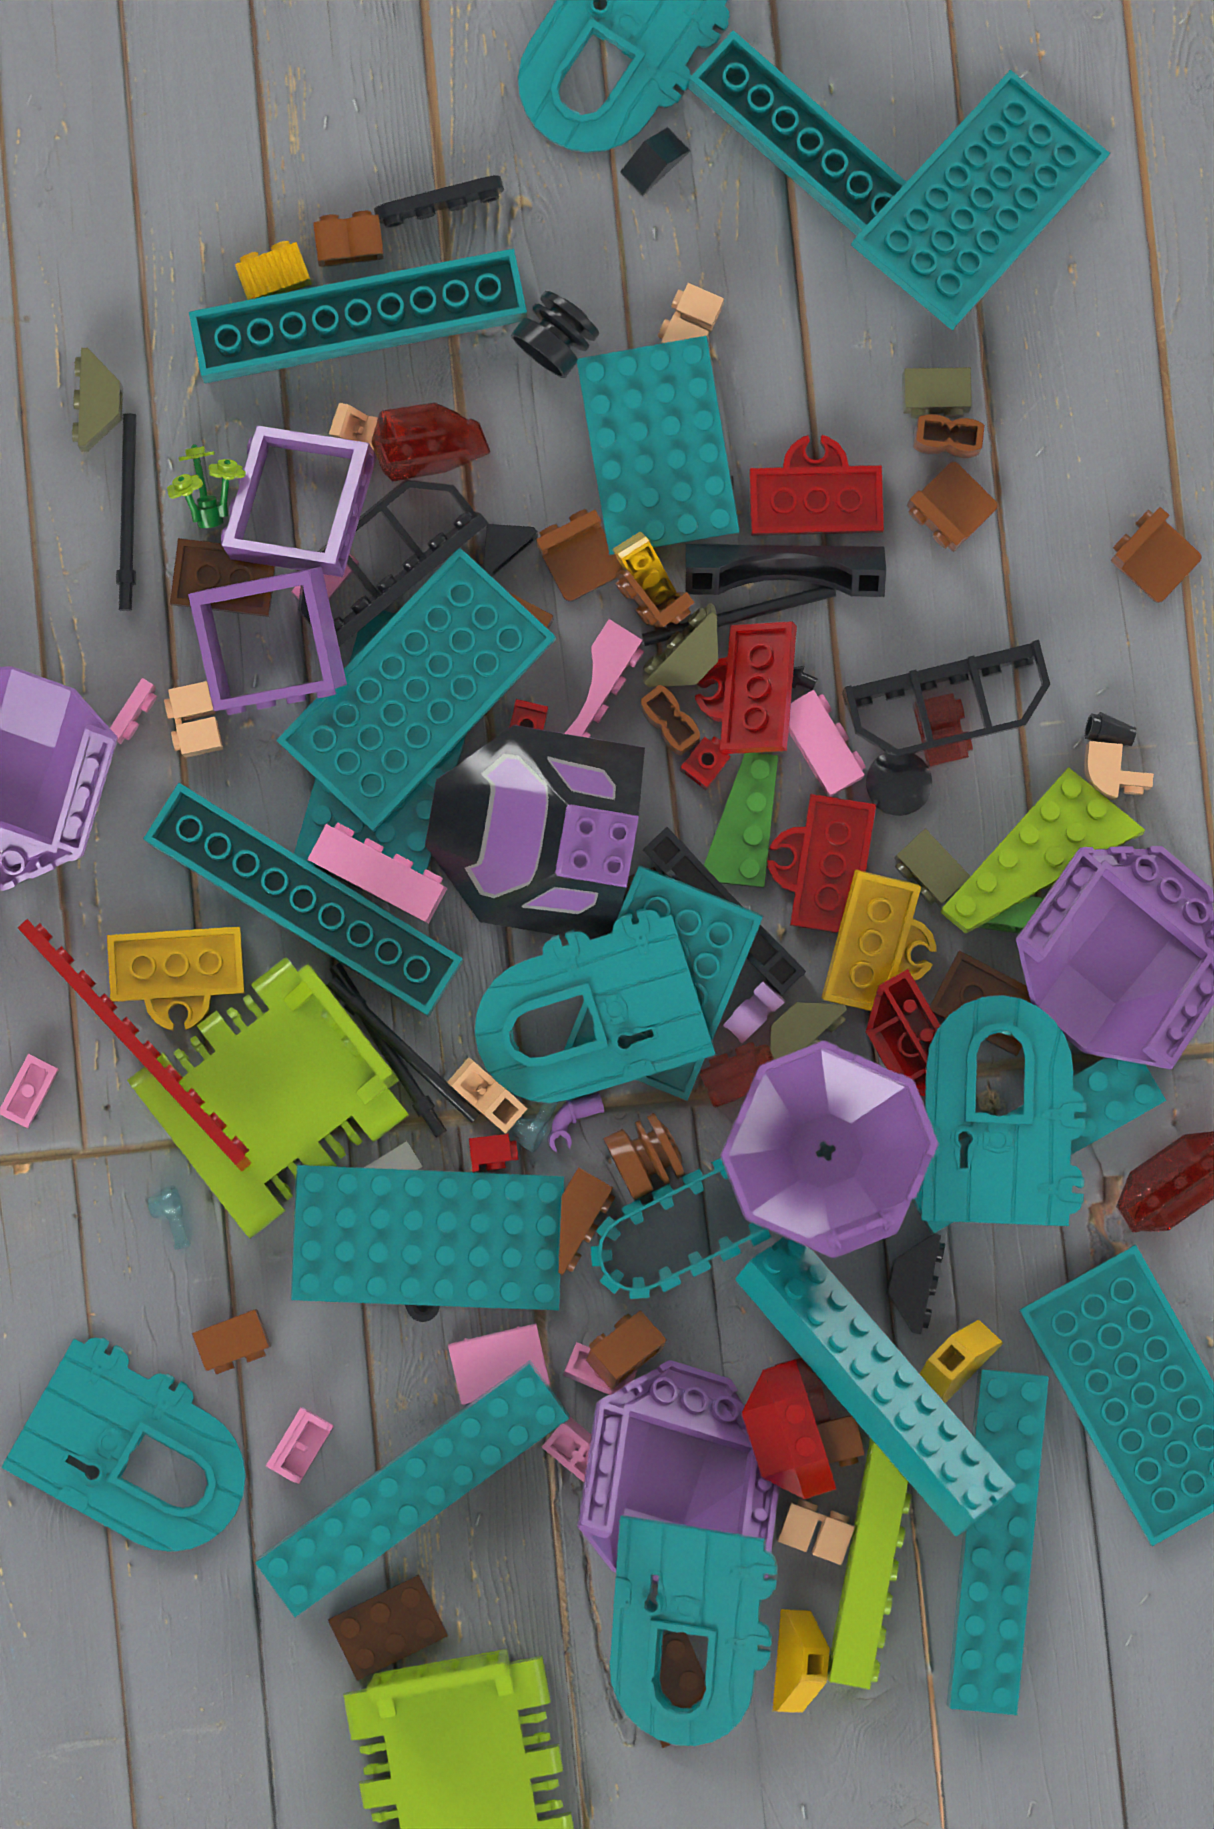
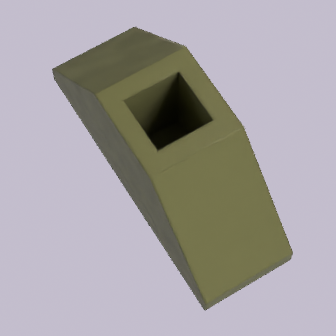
(97, 401)
(687, 653)
(802, 1026)

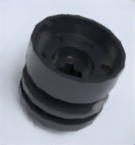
(559, 328)

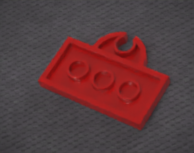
(816, 494)
(753, 688)
(824, 860)

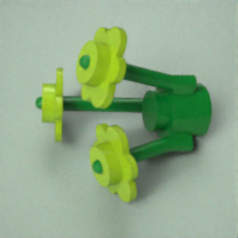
(207, 511)

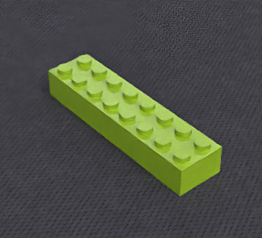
(869, 1572)

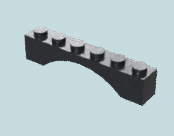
(720, 567)
(682, 865)

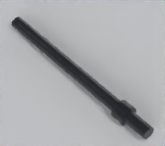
(126, 575)
(746, 612)
(356, 1005)
(422, 1104)

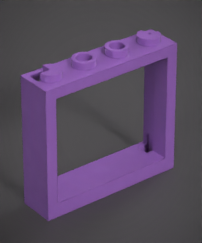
(347, 513)
(322, 628)

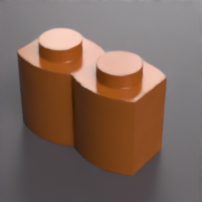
(348, 239)
(957, 437)
(676, 727)

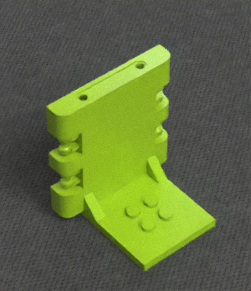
(277, 1090)
(458, 1744)

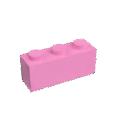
(824, 744)

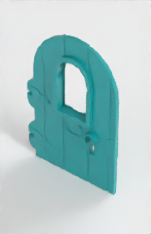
(650, 32)
(630, 984)
(1014, 1162)
(100, 1416)
(706, 1588)

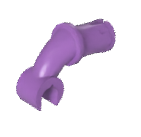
(570, 1113)

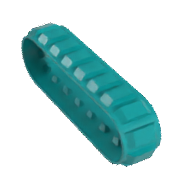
(698, 1264)

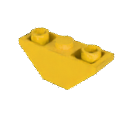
(643, 563)
(959, 1359)
(800, 1661)

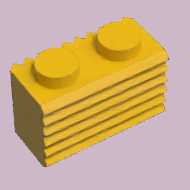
(273, 272)

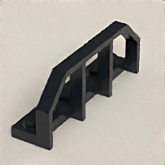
(414, 567)
(956, 673)

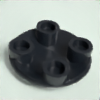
(899, 783)

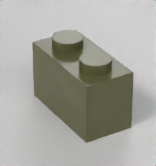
(937, 391)
(931, 868)

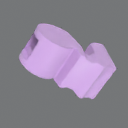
(754, 1011)

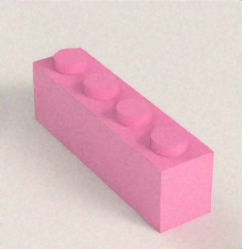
(378, 873)

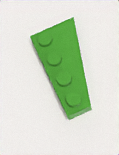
(743, 834)

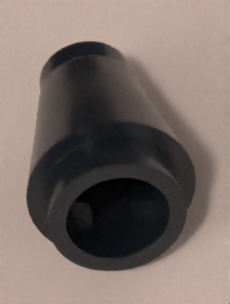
(1107, 729)

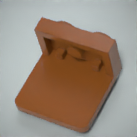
(952, 506)
(578, 555)
(1155, 556)
(672, 610)

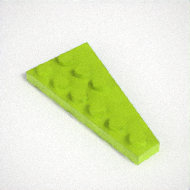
(1039, 850)

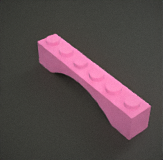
(611, 656)

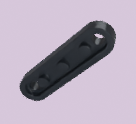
(451, 197)

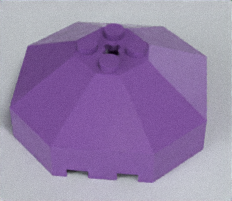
(877, 1161)

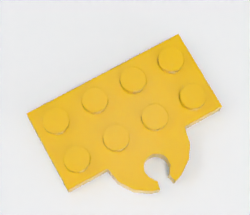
(875, 940)
(176, 970)

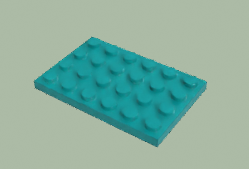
(658, 443)
(715, 944)

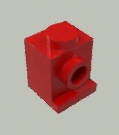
(529, 711)
(699, 772)
(492, 1151)

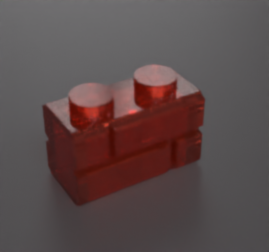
(732, 1077)

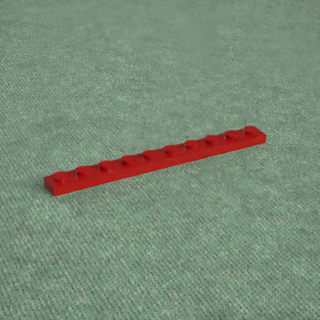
(145, 1053)

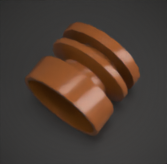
(645, 1156)

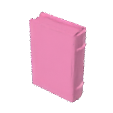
(491, 1358)

